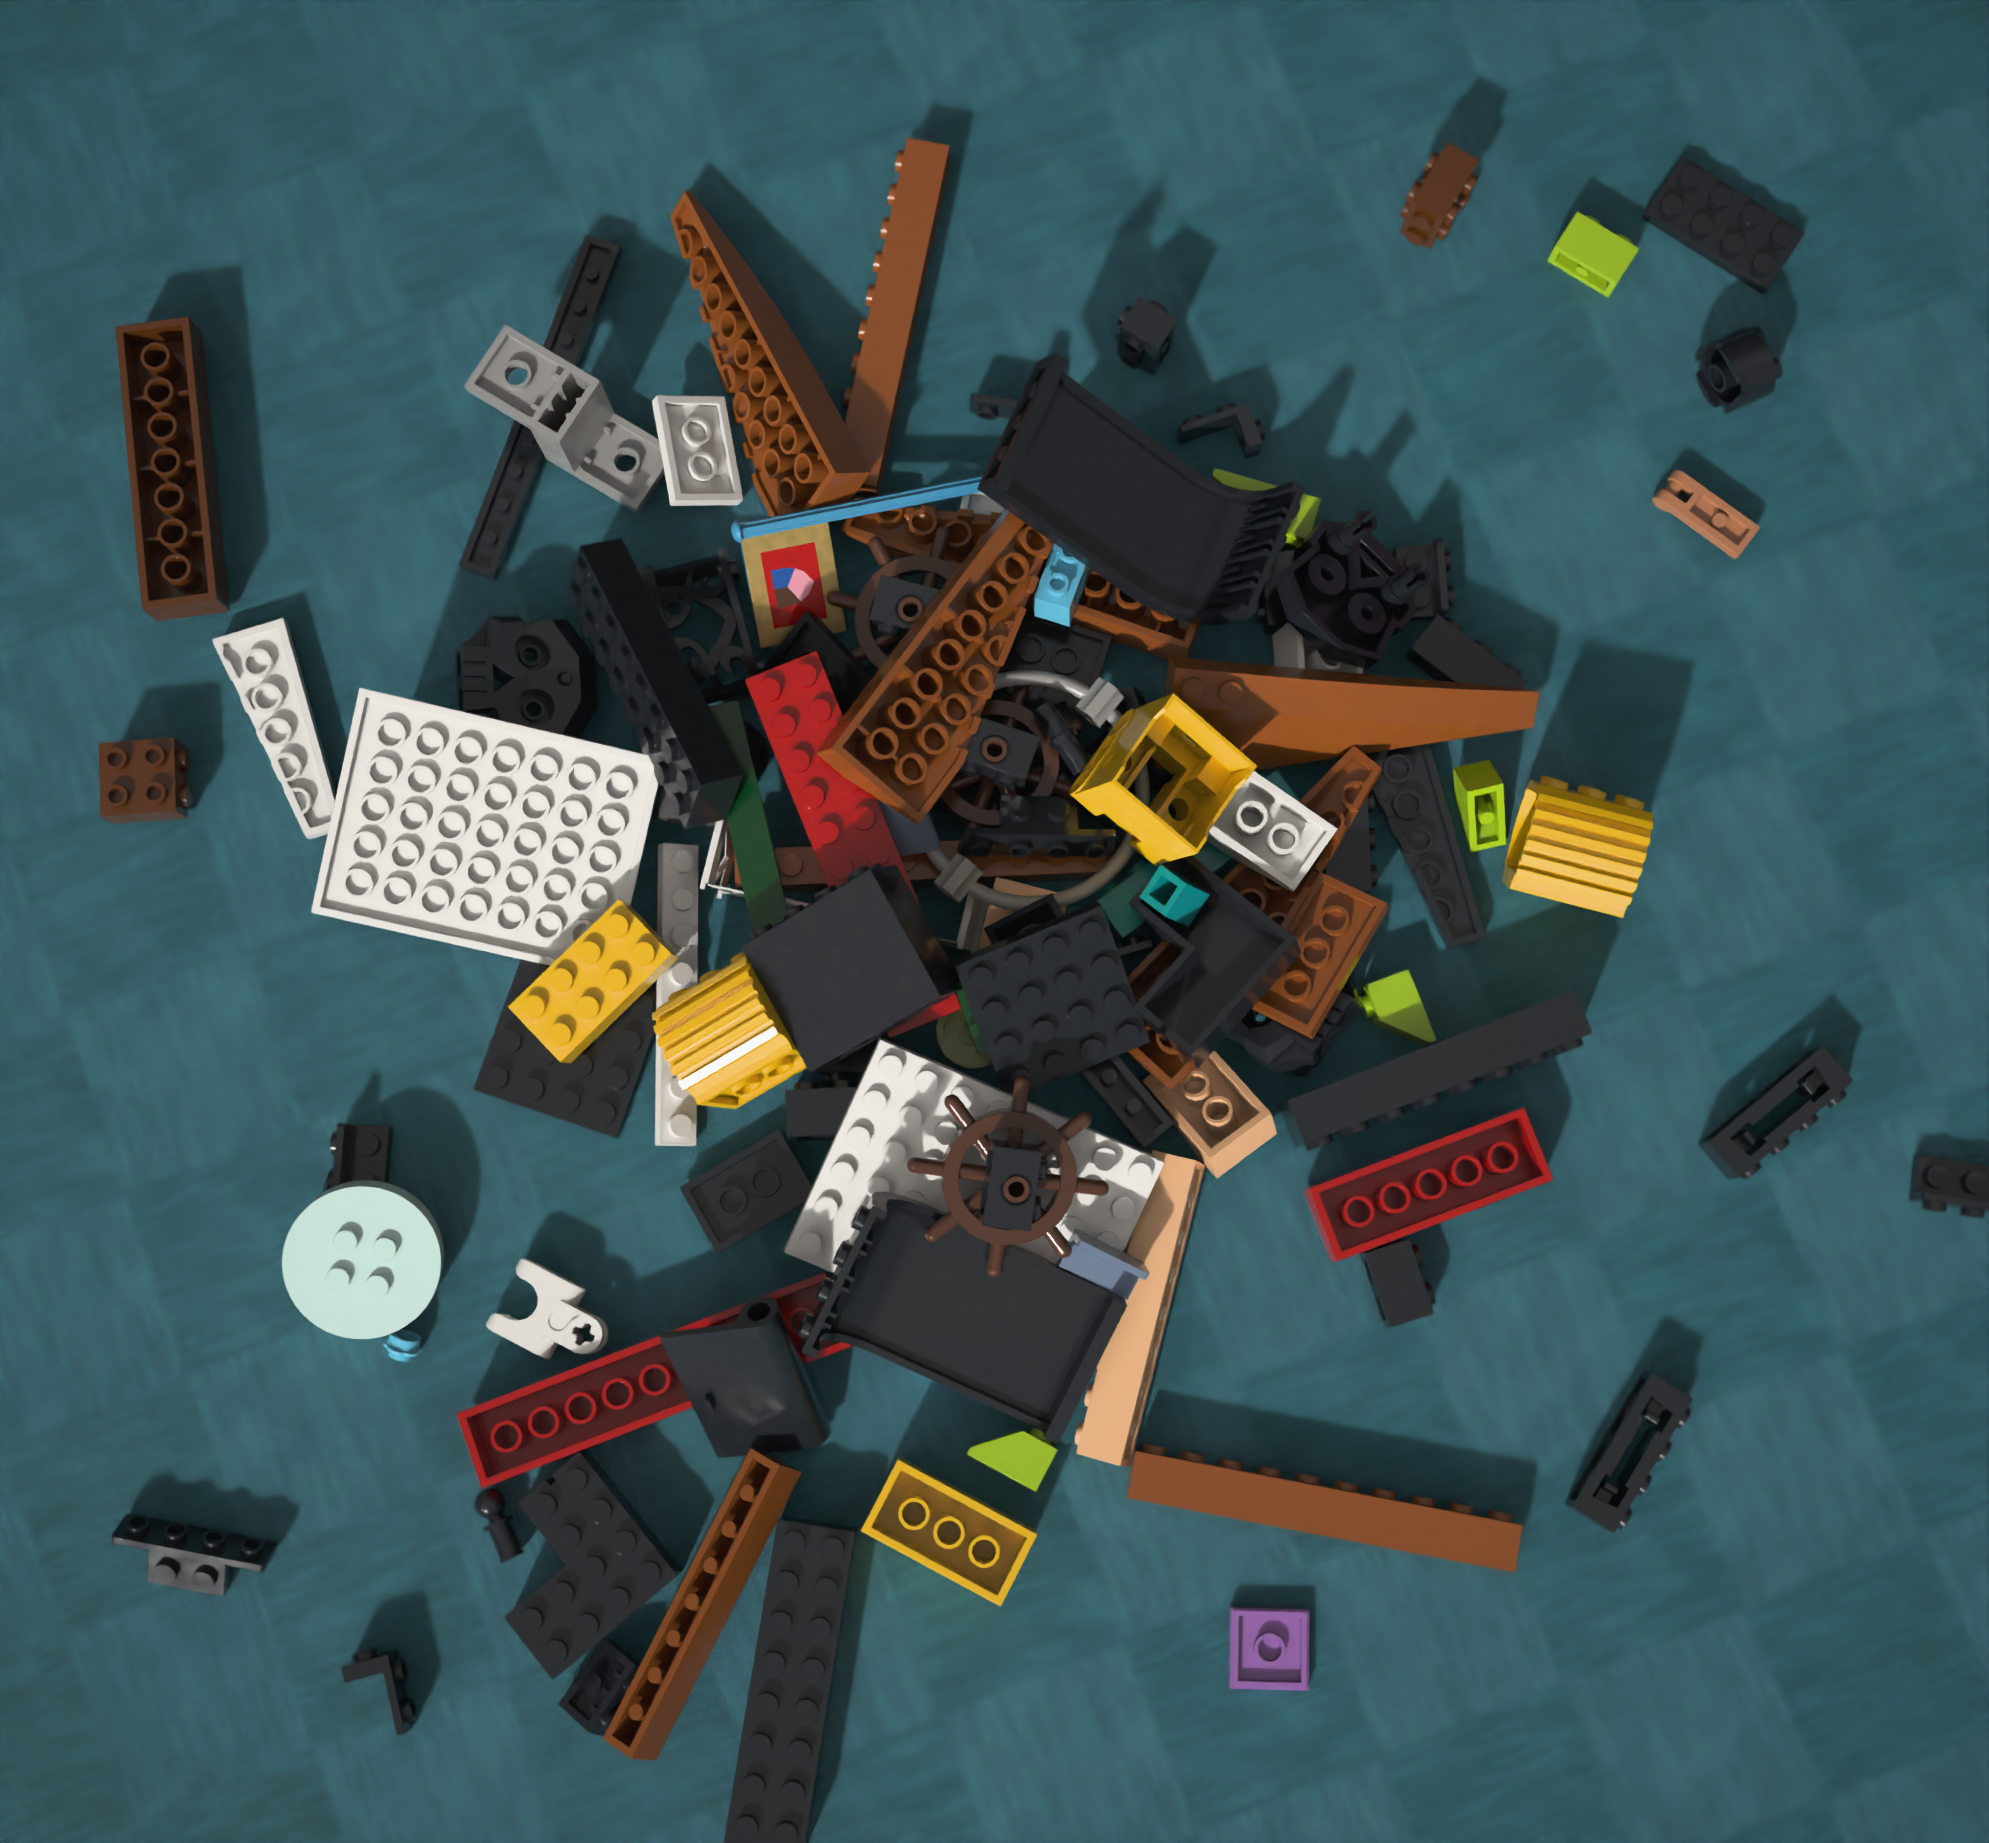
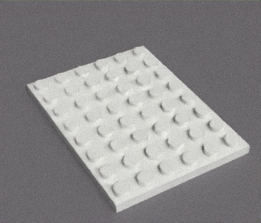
(481, 829)
(903, 1115)

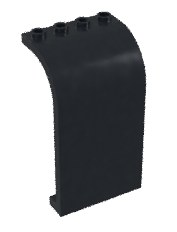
(1134, 505)
(933, 1308)

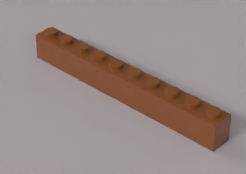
(894, 302)
(802, 872)
(1324, 1509)

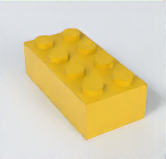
(593, 982)
(949, 1531)

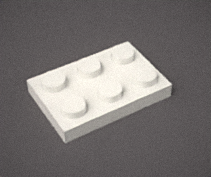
(697, 450)

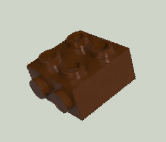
(1439, 196)
(144, 780)

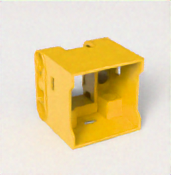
(1199, 790)

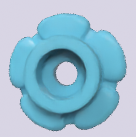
(403, 1345)

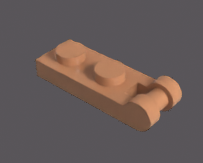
(1706, 514)

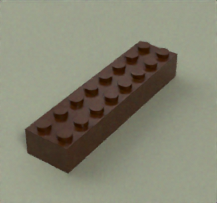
(172, 469)

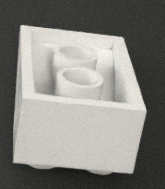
(1270, 832)

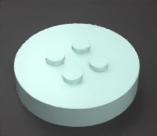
(363, 1259)

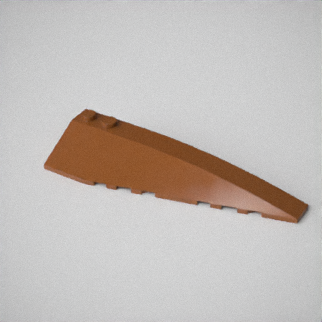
(788, 418)
(1317, 715)

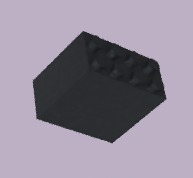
(851, 965)

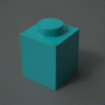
(1174, 895)

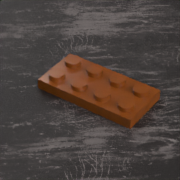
(1332, 936)

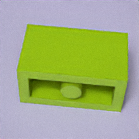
(1593, 254)

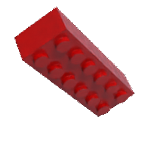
(1427, 1185)

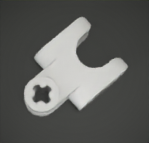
(555, 1317)

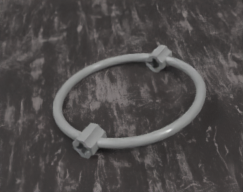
(1096, 706)

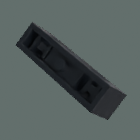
(1823, 1074)
(1651, 1448)

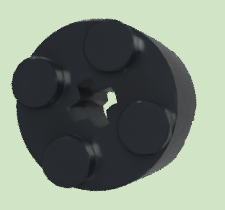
(1737, 369)

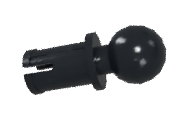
(490, 1505)

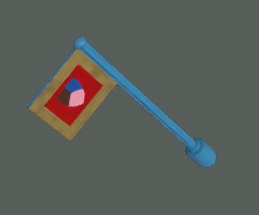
(793, 560)

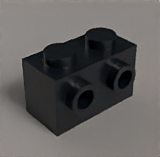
(1145, 335)

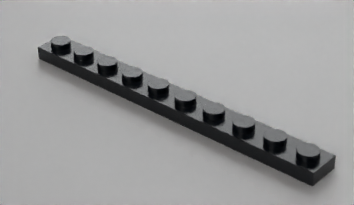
(521, 453)

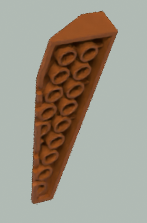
(1100, 608)
(924, 702)
(1335, 799)

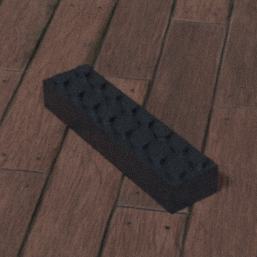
(653, 684)
(1437, 1068)
(791, 1682)

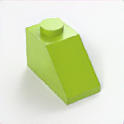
(1480, 805)
(1397, 1008)
(1017, 1455)

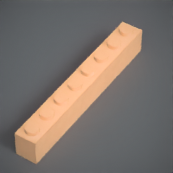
(1129, 1360)

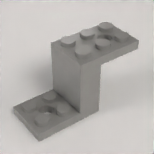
(568, 418)

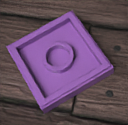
(1269, 1648)

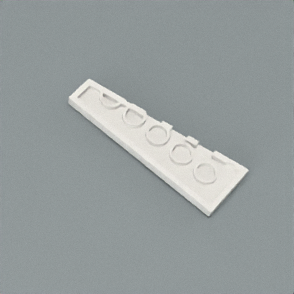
(275, 697)

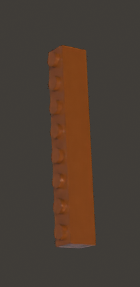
(702, 1606)

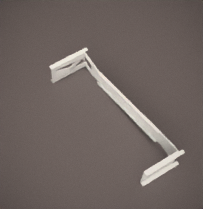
(971, 922)

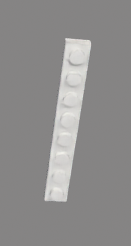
(679, 929)

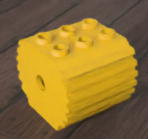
(1578, 846)
(726, 1038)

